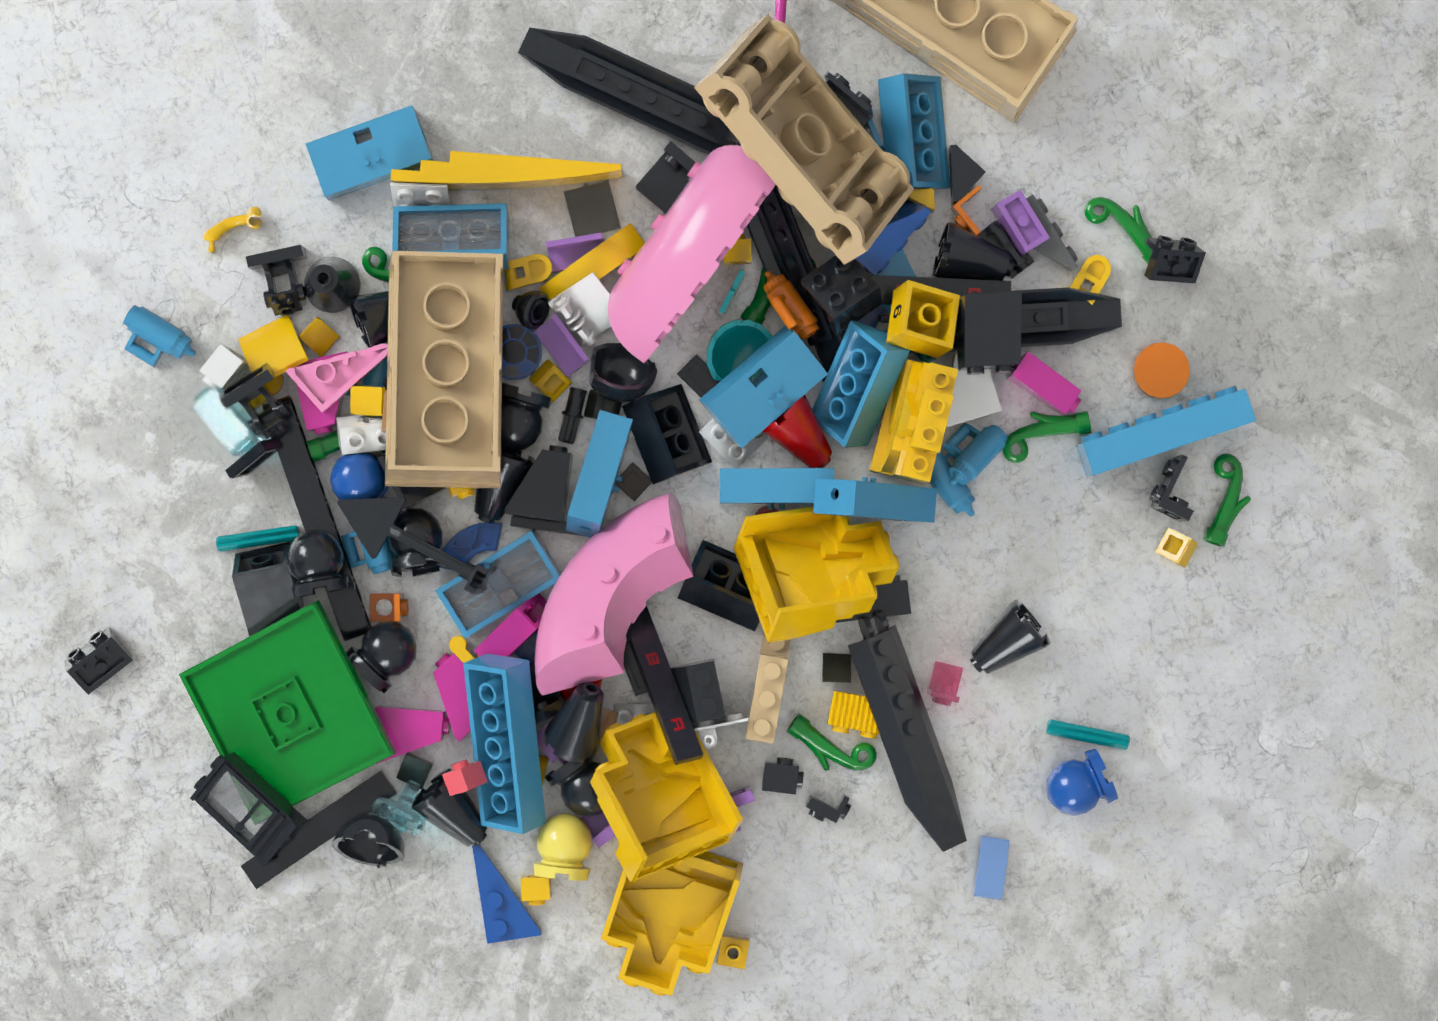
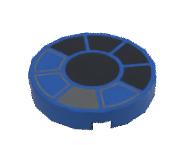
(519, 352)

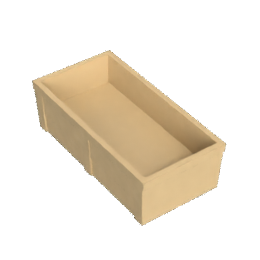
(983, 46)
(444, 370)

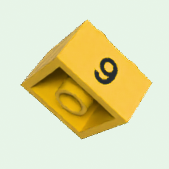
(923, 319)

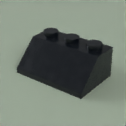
(667, 434)
(720, 586)

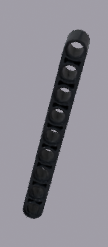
(317, 515)

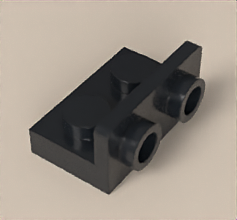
(1174, 260)
(97, 660)

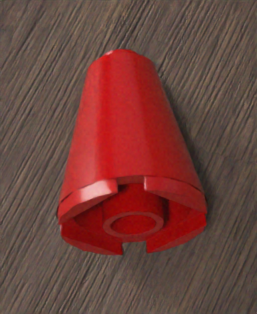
(801, 434)

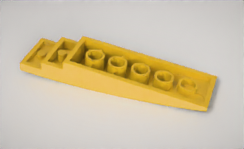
(505, 172)

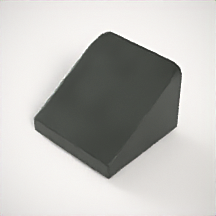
(596, 403)
(836, 668)
(414, 769)

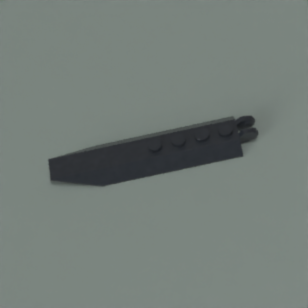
(626, 87)
(785, 253)
(1060, 316)
(907, 731)

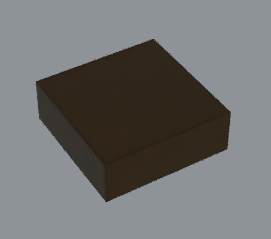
(634, 481)

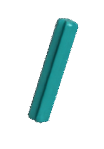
(257, 538)
(1088, 734)

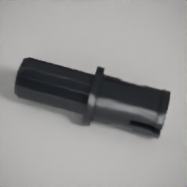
(572, 415)

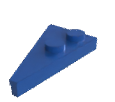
(502, 911)

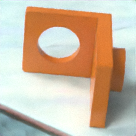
(962, 218)
(399, 607)

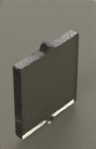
(592, 209)

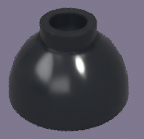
(531, 308)

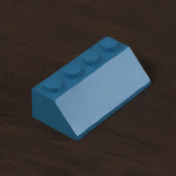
(916, 127)
(858, 385)

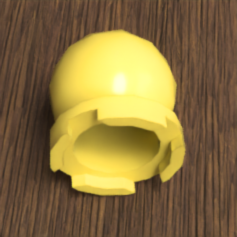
(563, 847)

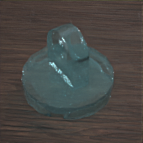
(400, 812)

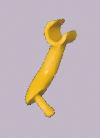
(215, 232)

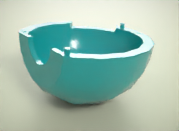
(733, 345)

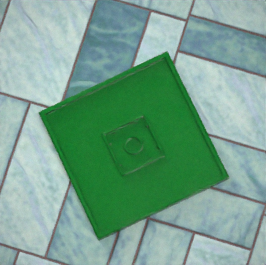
(290, 706)

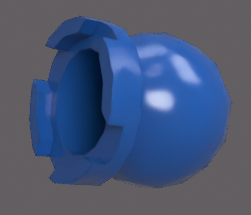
(358, 477)
(1078, 785)

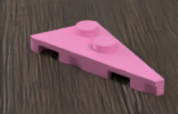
(332, 378)

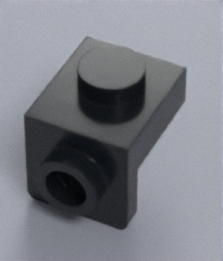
(821, 810)

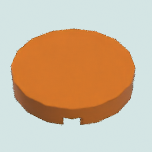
(1161, 370)

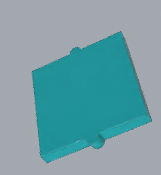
(733, 290)

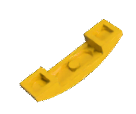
(599, 260)

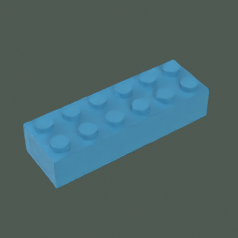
(1160, 434)
(505, 742)

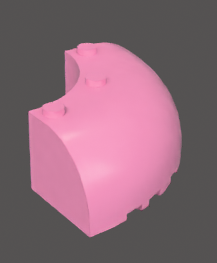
(685, 248)
(606, 591)

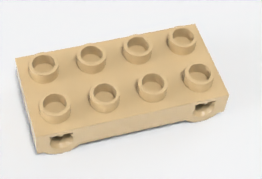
(805, 138)

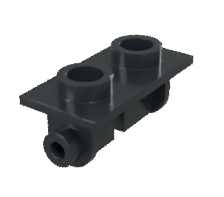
(995, 234)

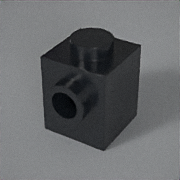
(782, 776)

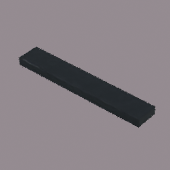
(321, 828)

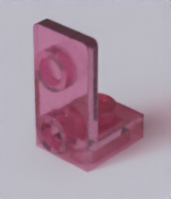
(944, 683)

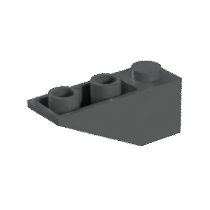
(1053, 247)

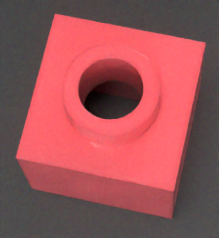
(464, 777)

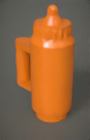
(790, 306)

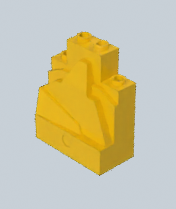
(914, 422)
(811, 569)
(657, 807)
(672, 920)

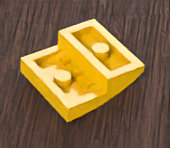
(274, 344)

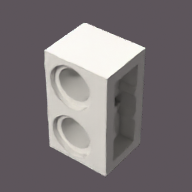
(224, 368)

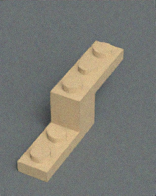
(768, 690)

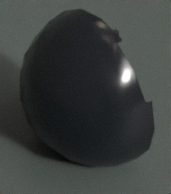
(619, 374)
(369, 841)

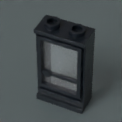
(247, 807)

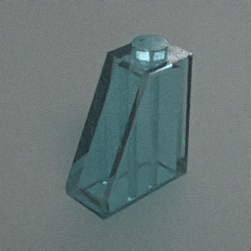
(225, 423)

